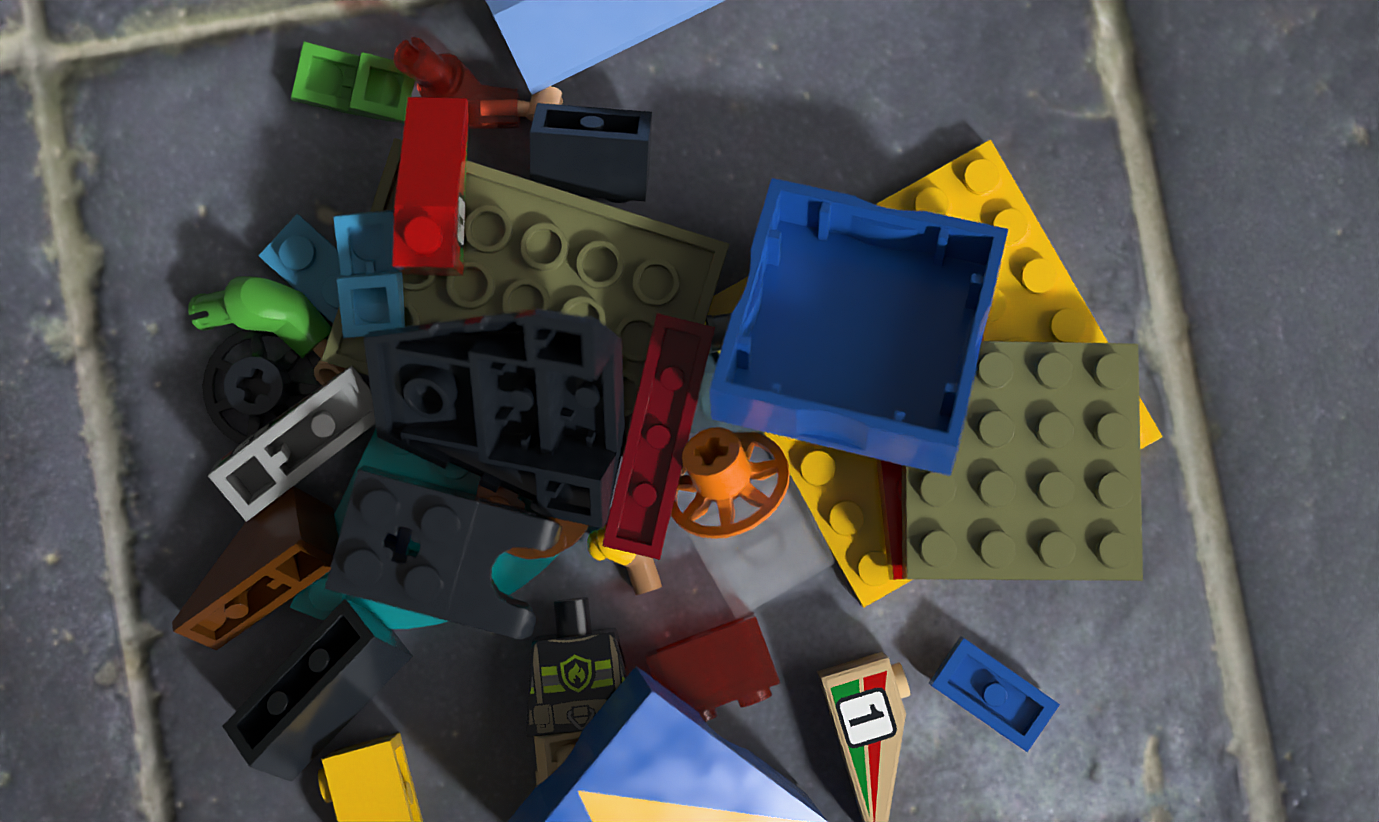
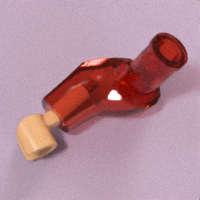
(450, 78)

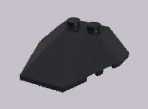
(512, 399)

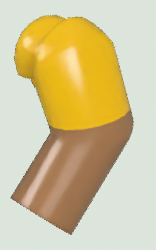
(640, 568)

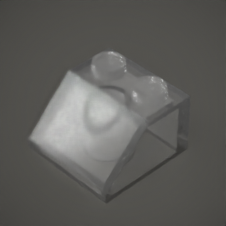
(768, 557)

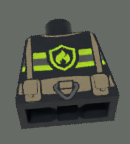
(572, 671)

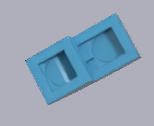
(368, 283)

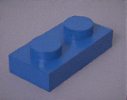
(994, 693)

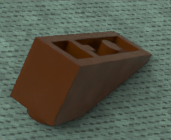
(261, 569)

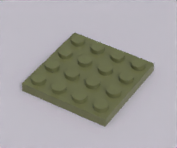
(1039, 472)

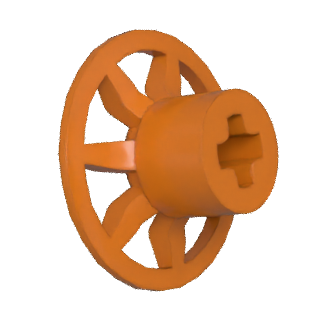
(721, 473)

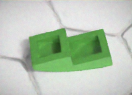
(351, 83)

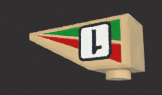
(869, 726)

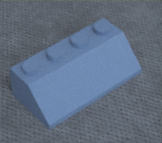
(568, 36)

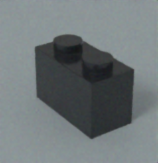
(591, 151)

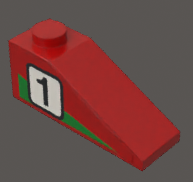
(432, 188)

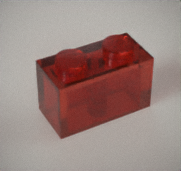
(717, 666)

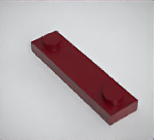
(658, 436)

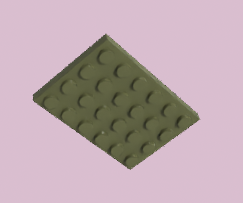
(560, 255)

